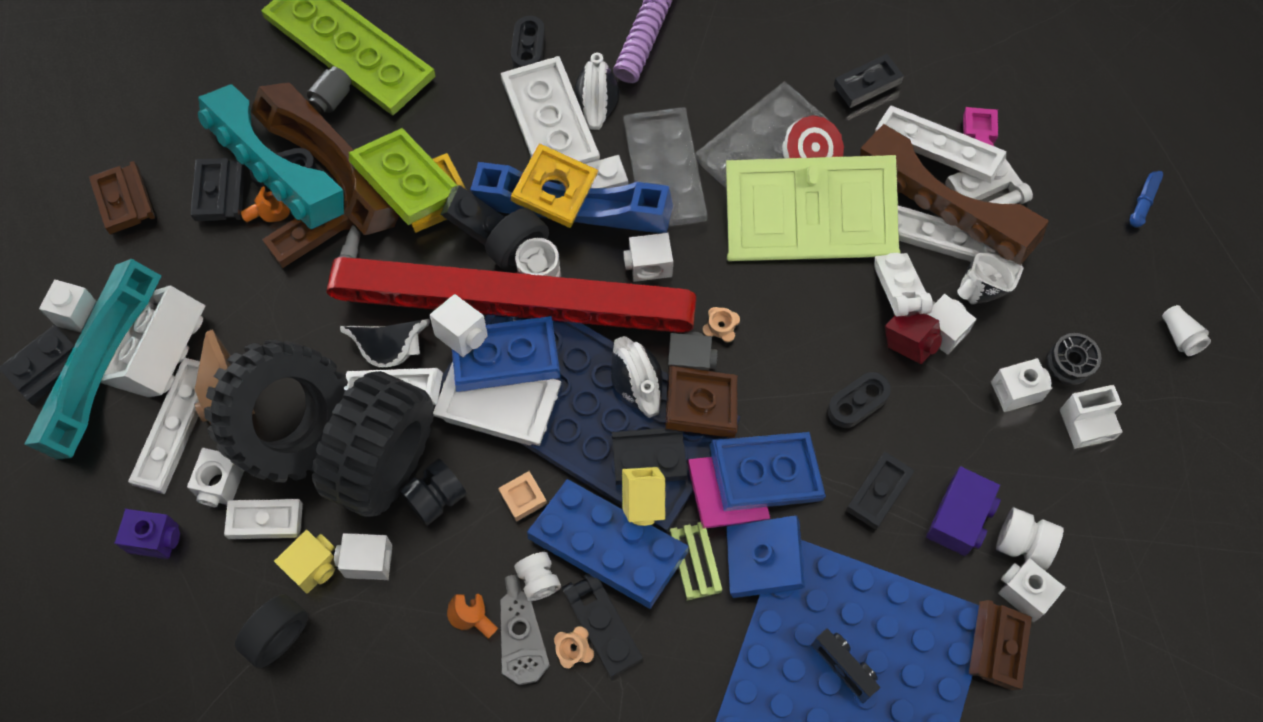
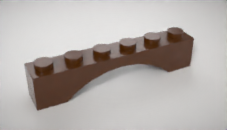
(291, 116)
(1003, 227)

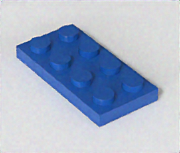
(606, 544)

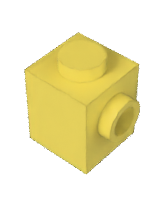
(643, 495)
(308, 561)

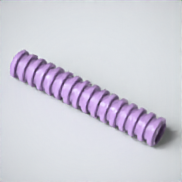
(640, 40)

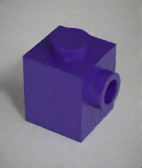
(147, 534)

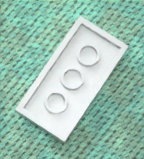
(549, 110)

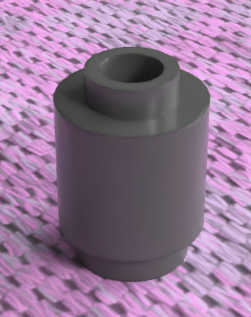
(329, 90)

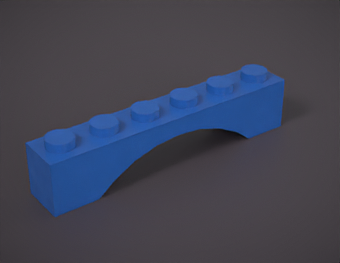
(630, 206)

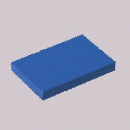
(509, 355)
(766, 471)

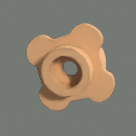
(725, 316)
(564, 651)

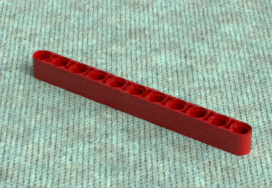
(513, 294)

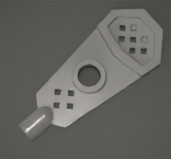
(524, 646)

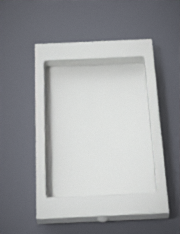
(506, 411)

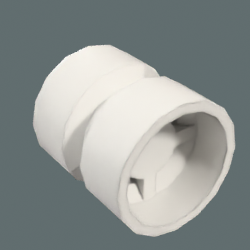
(538, 257)
(1033, 540)

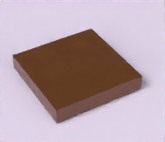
(701, 402)

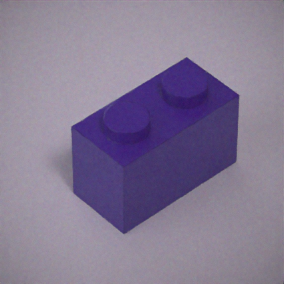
(964, 511)

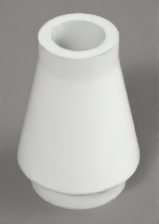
(1187, 333)

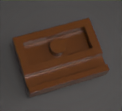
(121, 197)
(1000, 645)

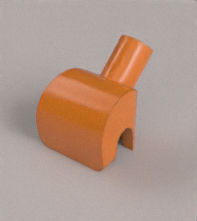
(266, 207)
(466, 617)

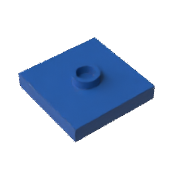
(765, 557)

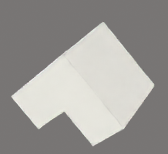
(1092, 416)

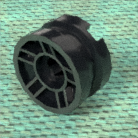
(1083, 351)

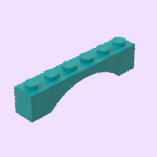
(305, 191)
(71, 399)

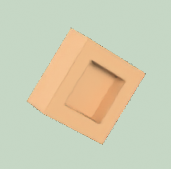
(522, 496)

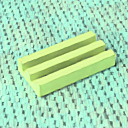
(703, 591)

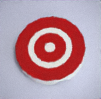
(812, 138)

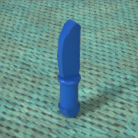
(1146, 199)

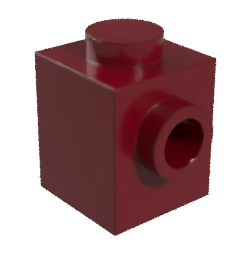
(914, 335)

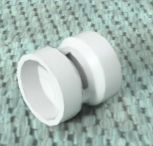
(537, 576)

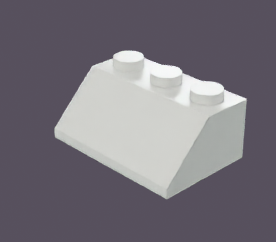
(155, 344)

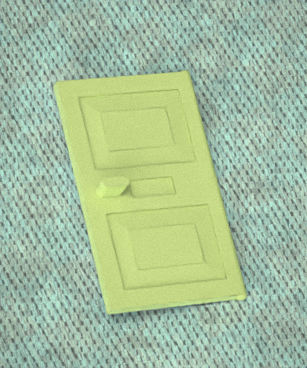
(812, 208)

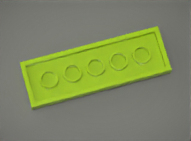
(352, 43)

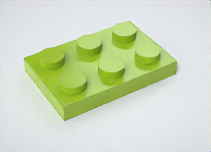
(403, 175)

